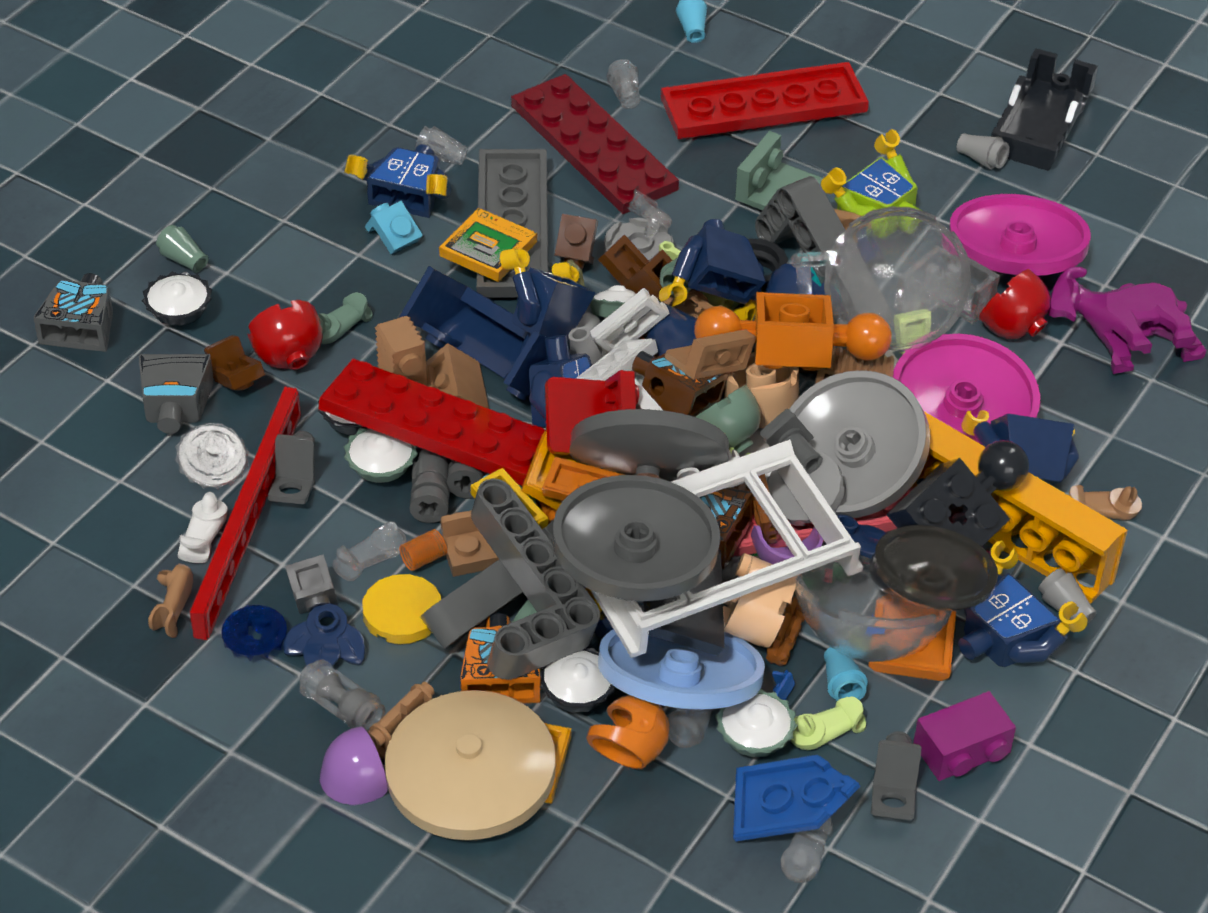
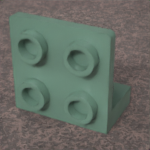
(764, 173)

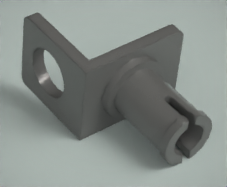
(789, 427)
(293, 467)
(896, 776)

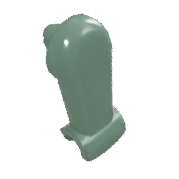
(345, 317)

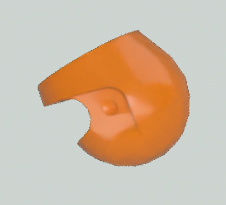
(638, 732)

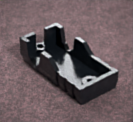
(1044, 109)

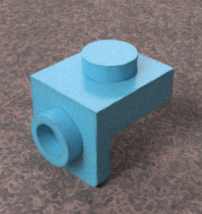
(394, 226)

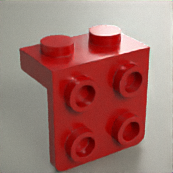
(576, 399)

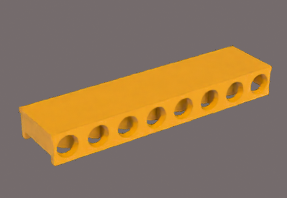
(1042, 516)

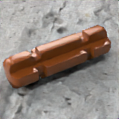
(787, 635)

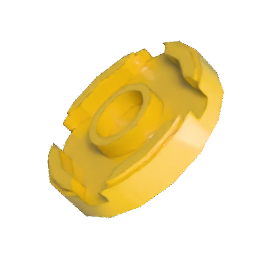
(395, 606)

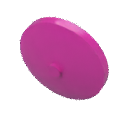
(1021, 234)
(968, 375)

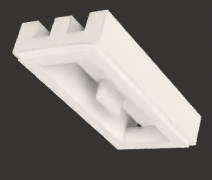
(625, 320)

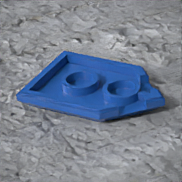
(787, 796)

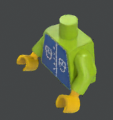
(878, 185)

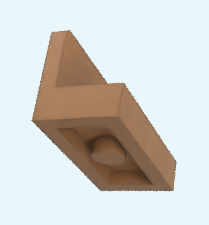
(713, 354)
(456, 375)

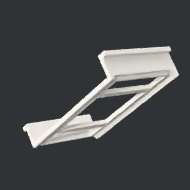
(634, 625)

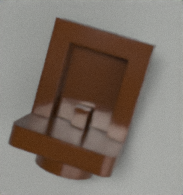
(576, 239)
(231, 364)

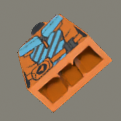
(478, 677)

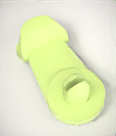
(822, 727)

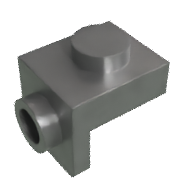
(311, 583)

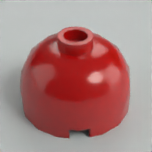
(1018, 308)
(287, 335)

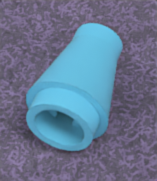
(692, 18)
(844, 676)

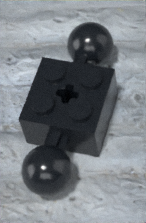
(962, 497)

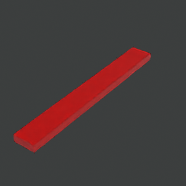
(243, 518)

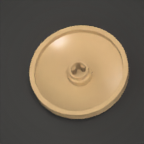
(470, 765)

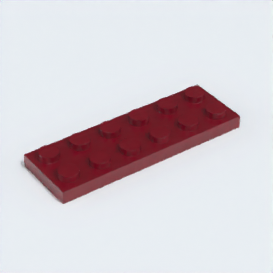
(593, 142)

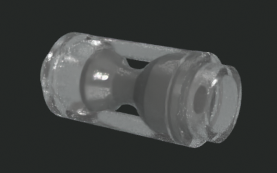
(355, 706)

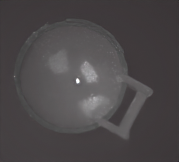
(898, 268)
(839, 607)

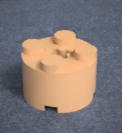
(772, 388)
(760, 613)

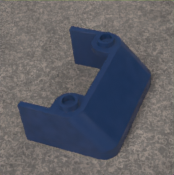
(476, 327)

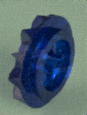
(262, 620)

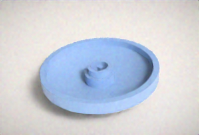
(683, 675)

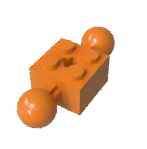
(799, 331)

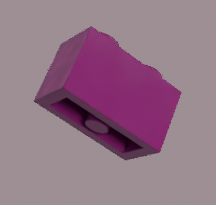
(964, 736)

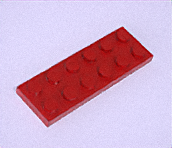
(763, 100)
(432, 419)

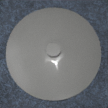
(872, 434)

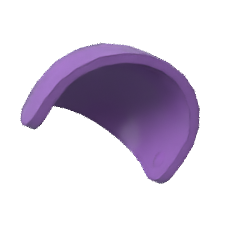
(776, 555)
(353, 769)

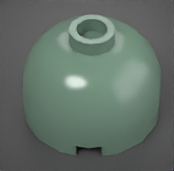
(735, 416)

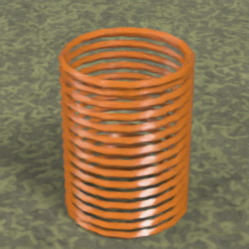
(427, 554)

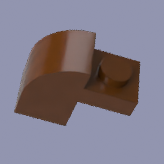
(633, 268)

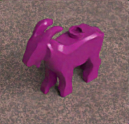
(1127, 317)

